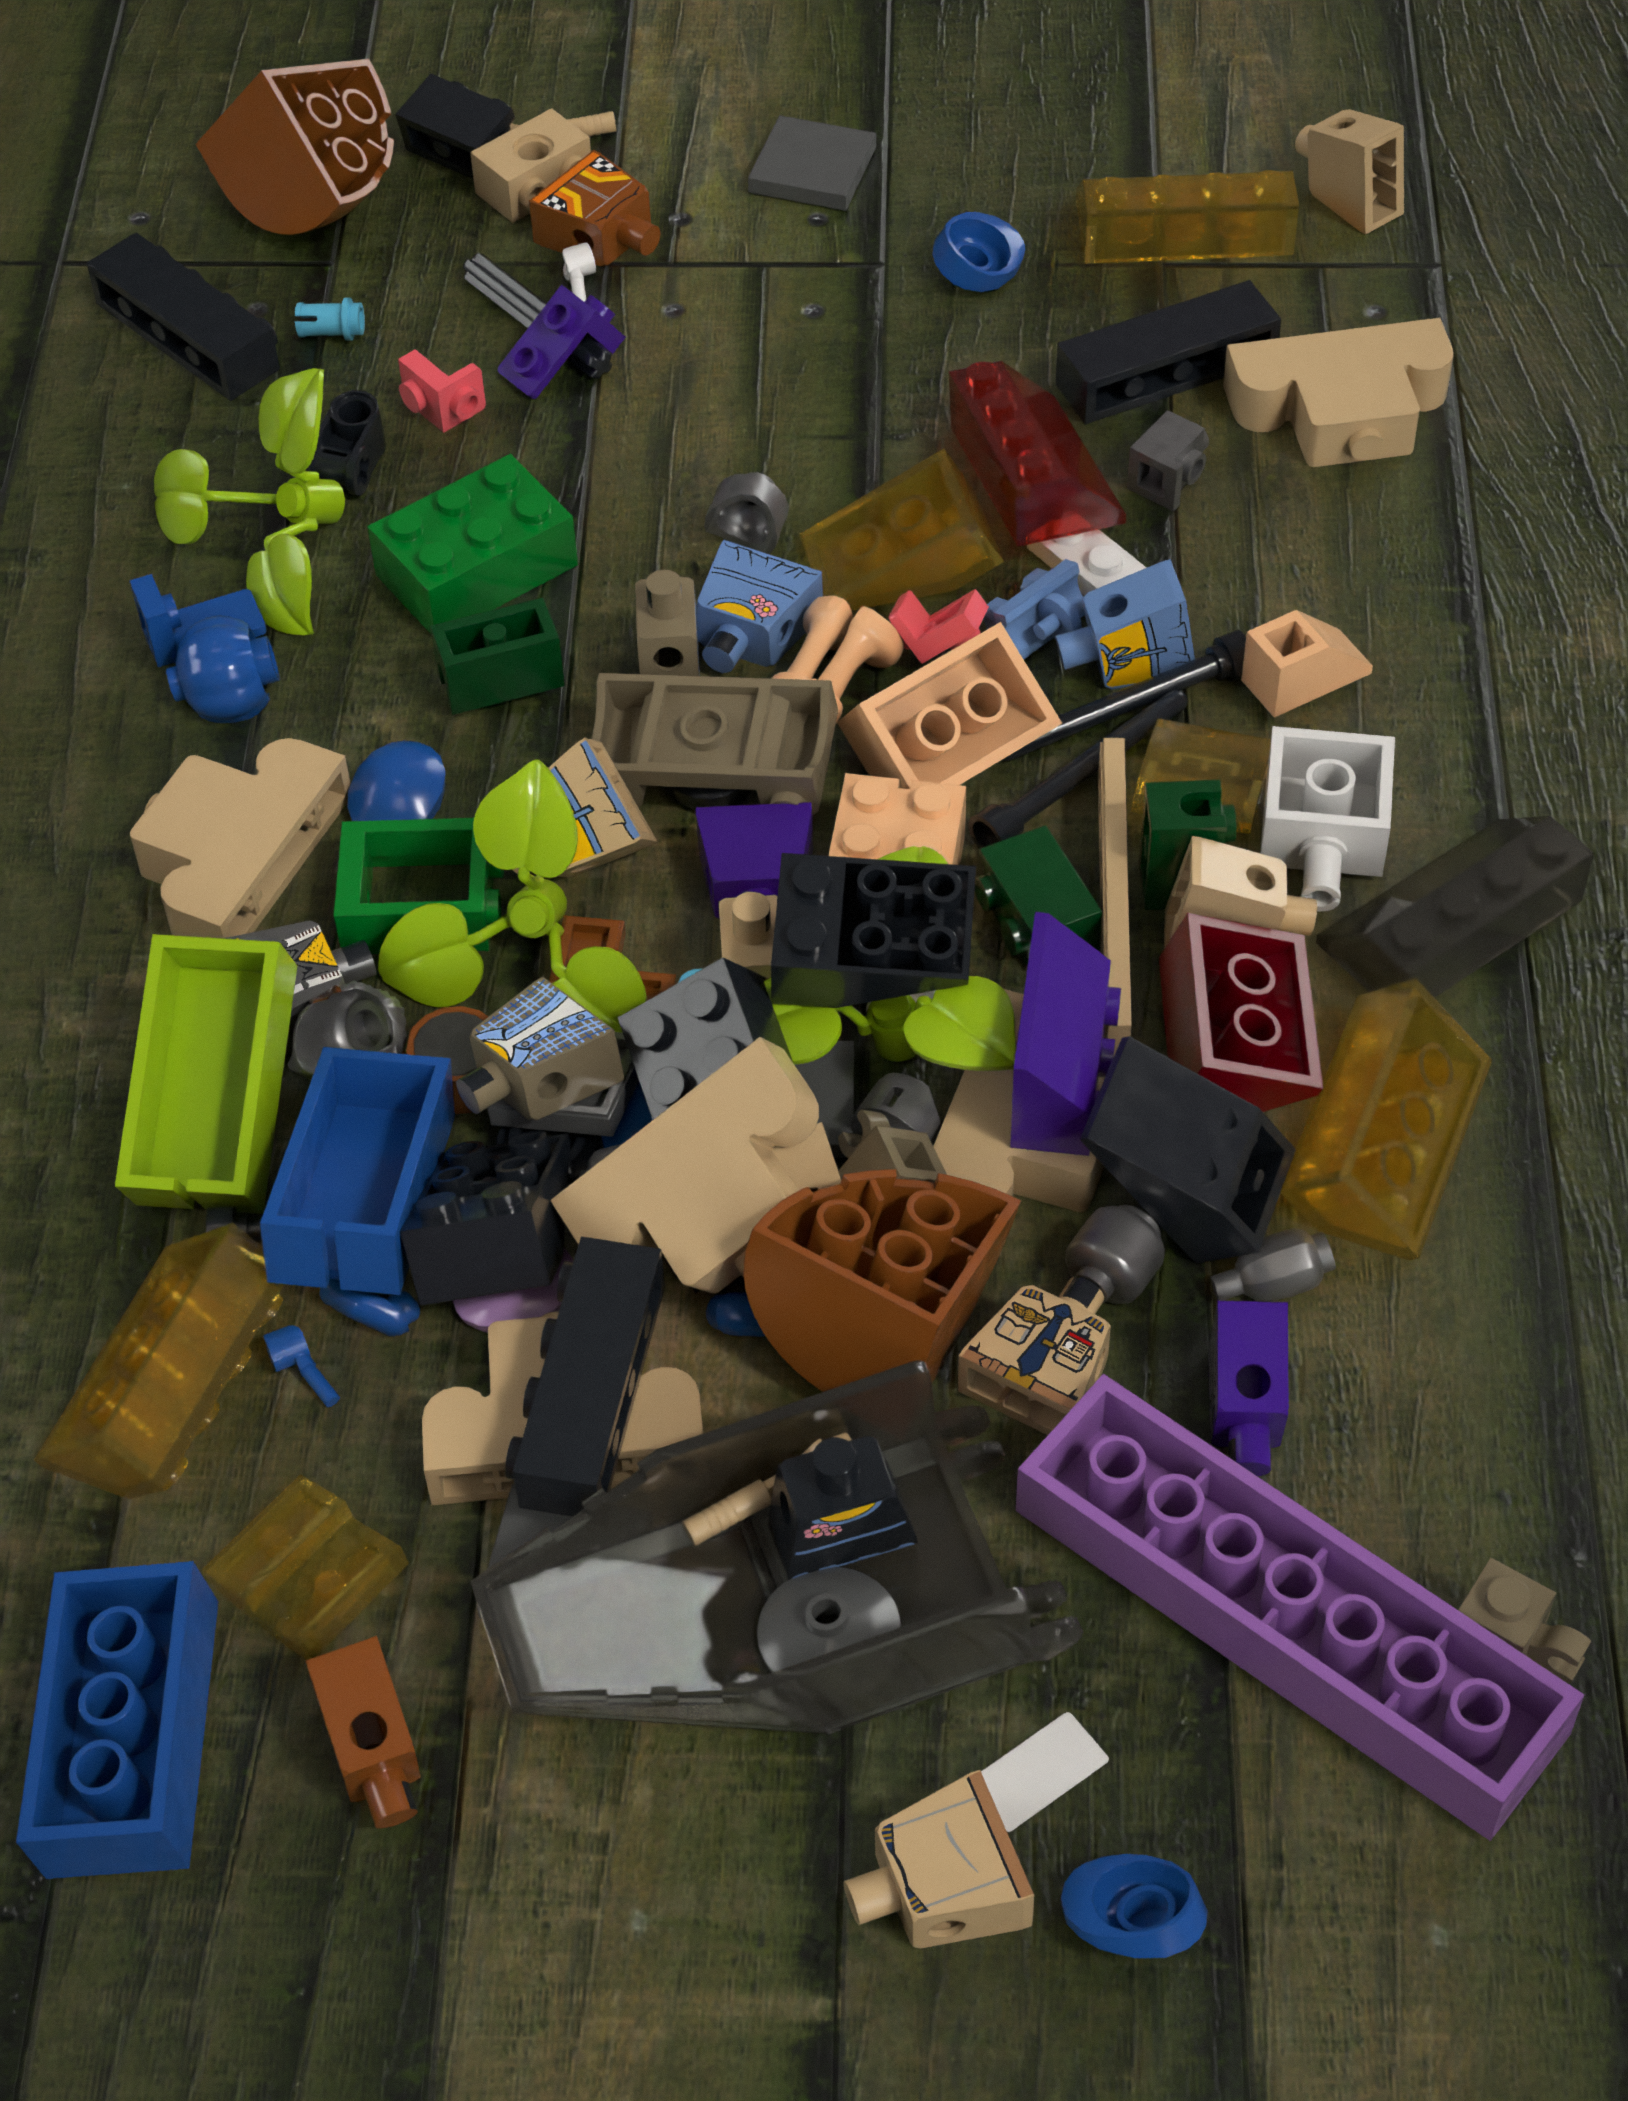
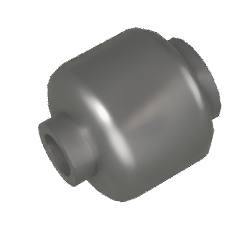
(1117, 1252)

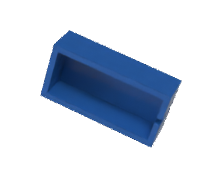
(357, 1169)

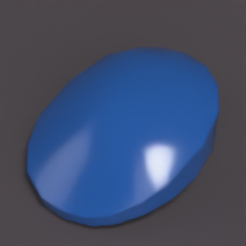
(978, 251)
(398, 783)
(1134, 1906)

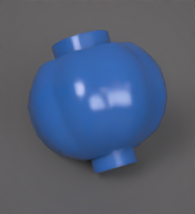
(223, 670)

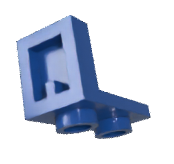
(166, 625)

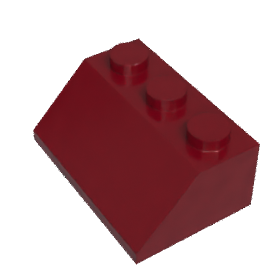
(1241, 1009)

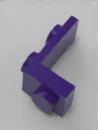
(554, 338)

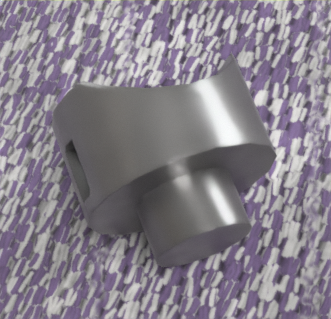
(748, 511)
(911, 1111)

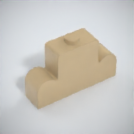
(1342, 390)
(236, 838)
(978, 1139)
(701, 1169)
(471, 1434)

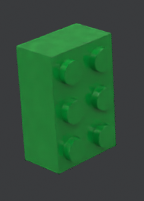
(473, 544)

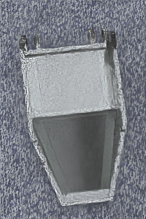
(646, 1627)

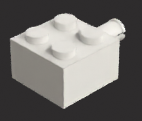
(1328, 806)

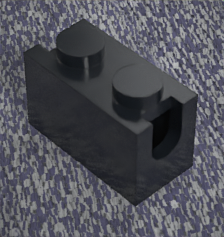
(450, 121)

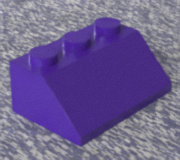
(1061, 1039)

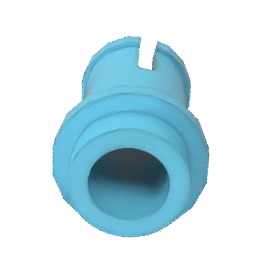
(332, 319)

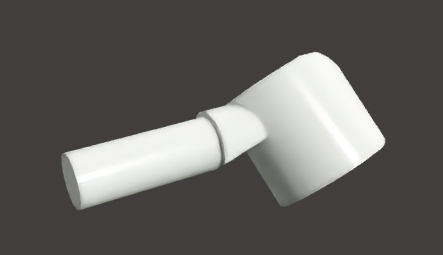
(578, 263)

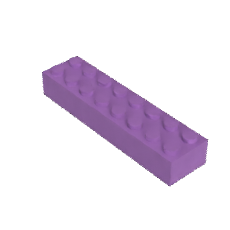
(1298, 1605)

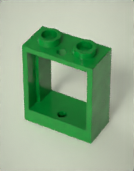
(408, 844)

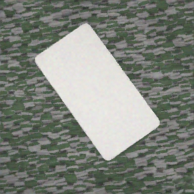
(1042, 1769)

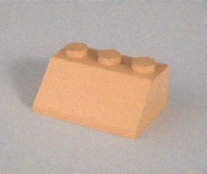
(952, 715)

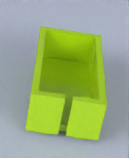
(207, 1073)

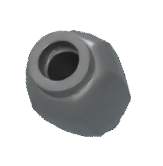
(1283, 1268)

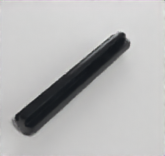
(526, 306)

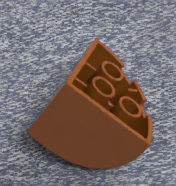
(302, 145)
(873, 1271)

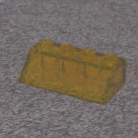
(1188, 216)
(1387, 1122)
(165, 1366)

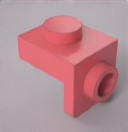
(440, 397)
(935, 633)

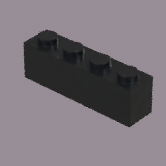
(184, 316)
(1160, 351)
(588, 1376)

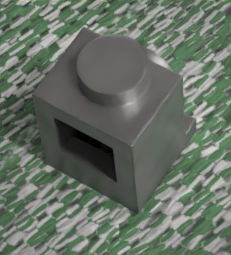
(1167, 459)

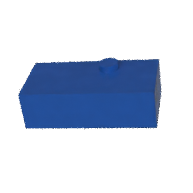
(119, 1721)

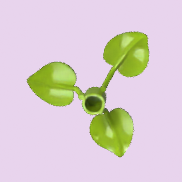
(281, 573)
(528, 828)
(956, 1029)

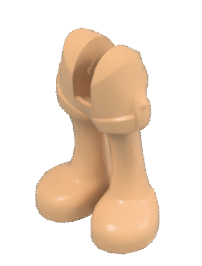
(857, 638)

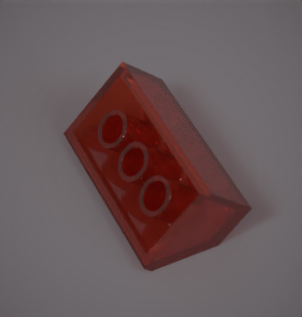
(1028, 455)

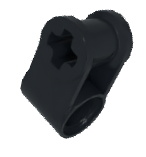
(350, 441)

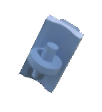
(1042, 609)

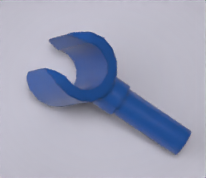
(289, 1348)

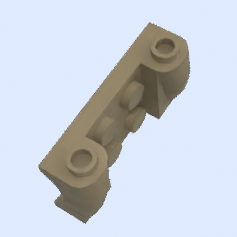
(718, 733)

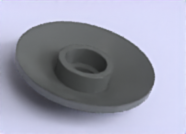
(788, 1620)

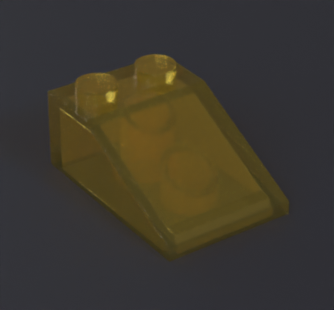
(906, 535)

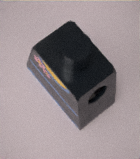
(837, 1506)

